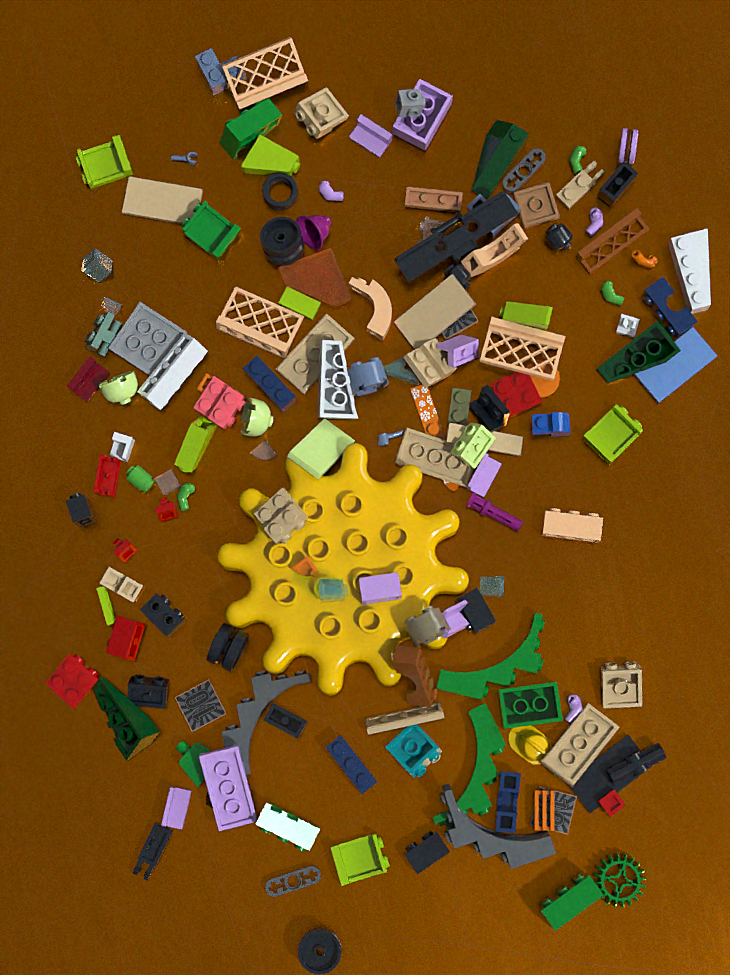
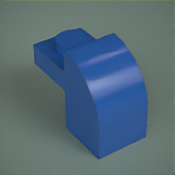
(554, 424)

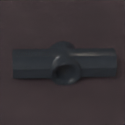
(636, 763)

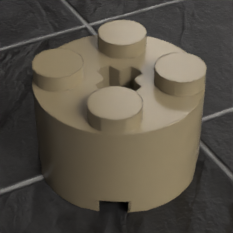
(427, 626)

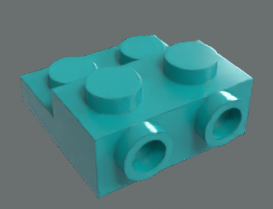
(414, 750)

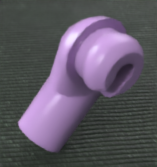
(328, 193)
(596, 221)
(575, 708)

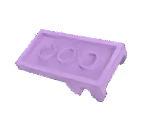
(228, 787)

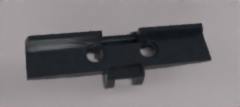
(459, 242)

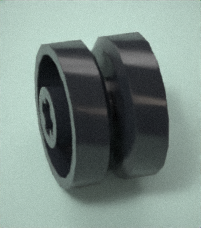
(282, 241)
(230, 648)
(323, 939)

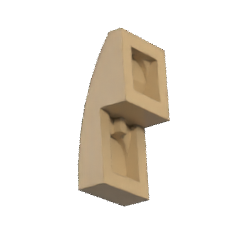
(121, 584)

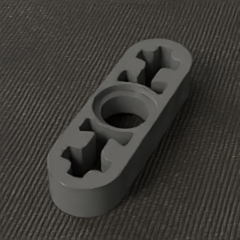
(510, 177)
(305, 872)

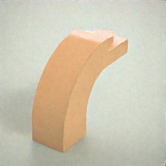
(495, 252)
(377, 295)

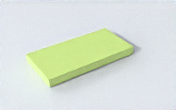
(320, 448)

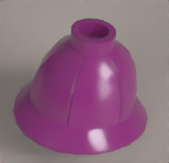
(314, 229)

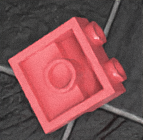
(220, 403)

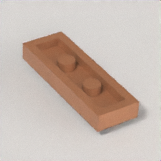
(433, 199)

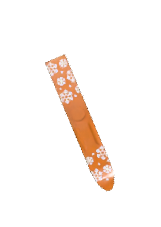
(429, 418)

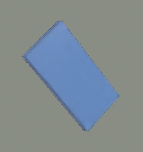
(667, 377)

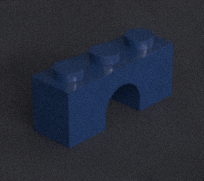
(676, 321)
(270, 384)
(351, 764)
(507, 802)

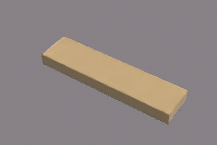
(503, 443)
(404, 718)

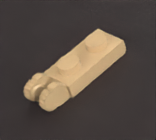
(579, 186)

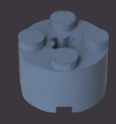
(367, 377)

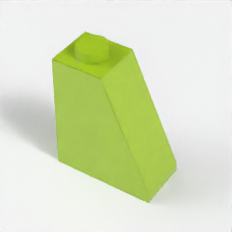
(270, 158)
(527, 314)
(195, 444)

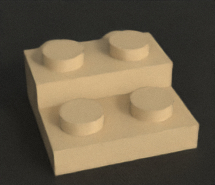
(320, 113)
(429, 363)
(281, 516)
(621, 685)

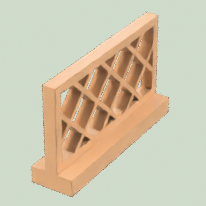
(268, 88)
(529, 336)
(255, 337)

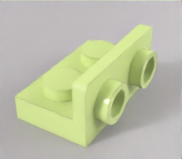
(473, 444)

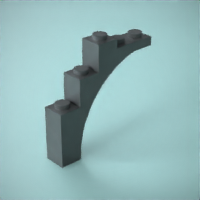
(250, 711)
(515, 849)

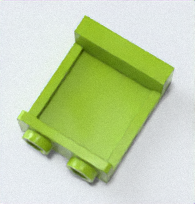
(104, 163)
(613, 434)
(359, 858)

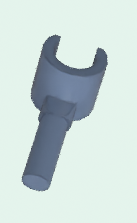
(186, 158)
(383, 438)

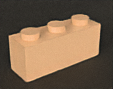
(572, 525)

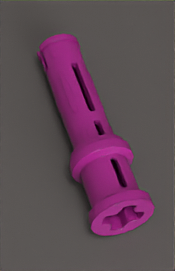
(487, 508)

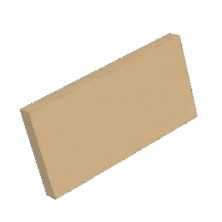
(160, 200)
(435, 312)
(302, 364)
(433, 457)
(580, 745)

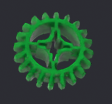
(621, 871)

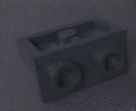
(490, 409)
(148, 691)

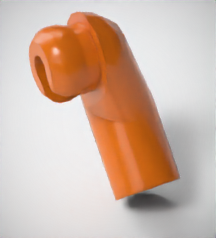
(641, 260)

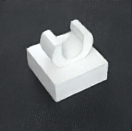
(627, 326)

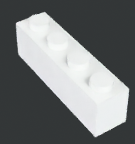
(172, 371)

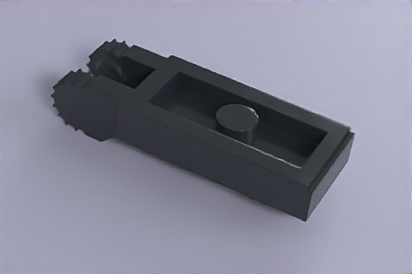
(153, 849)

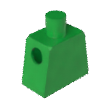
(191, 762)

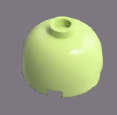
(120, 387)
(256, 418)

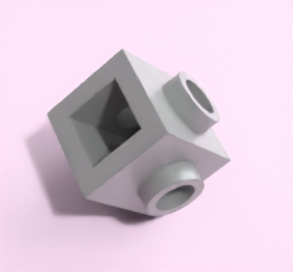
(409, 103)

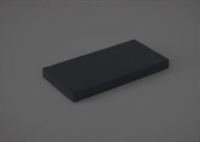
(595, 780)

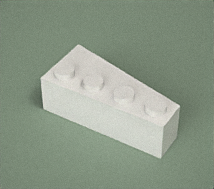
(691, 263)
(334, 387)

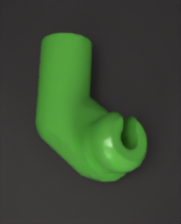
(575, 157)
(609, 294)
(182, 495)

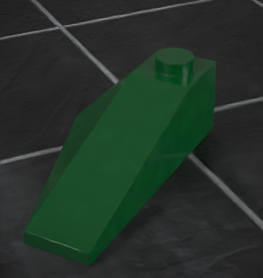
(499, 151)
(646, 351)
(130, 724)

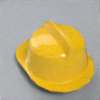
(529, 743)

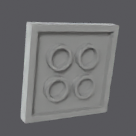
(146, 339)

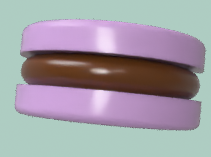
(628, 146)

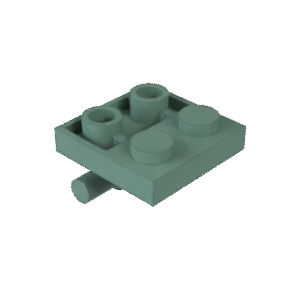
(102, 333)

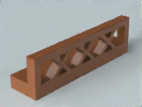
(611, 234)

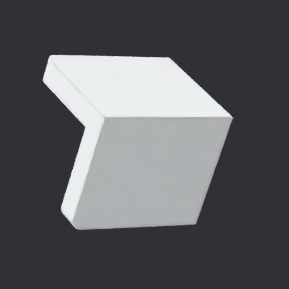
(122, 446)

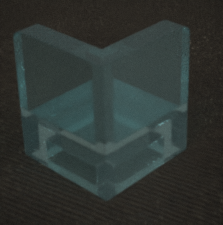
(97, 265)
(492, 586)

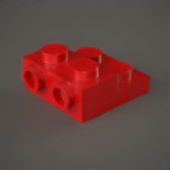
(517, 393)
(72, 680)

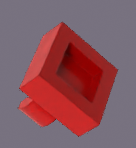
(166, 510)
(124, 549)
(611, 803)

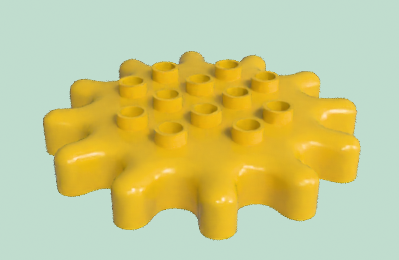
(350, 534)

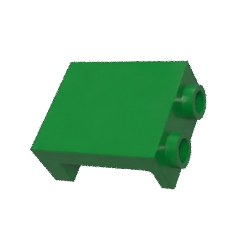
(209, 230)

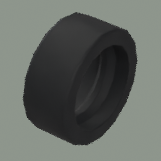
(275, 178)

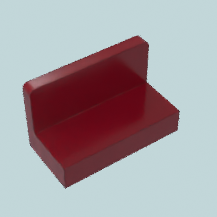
(87, 379)

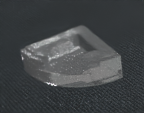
(111, 306)
(264, 452)

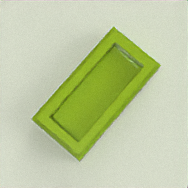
(299, 303)
(106, 606)

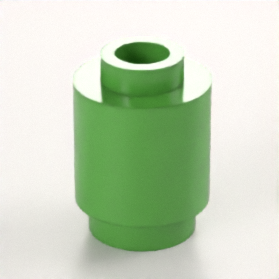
(139, 478)

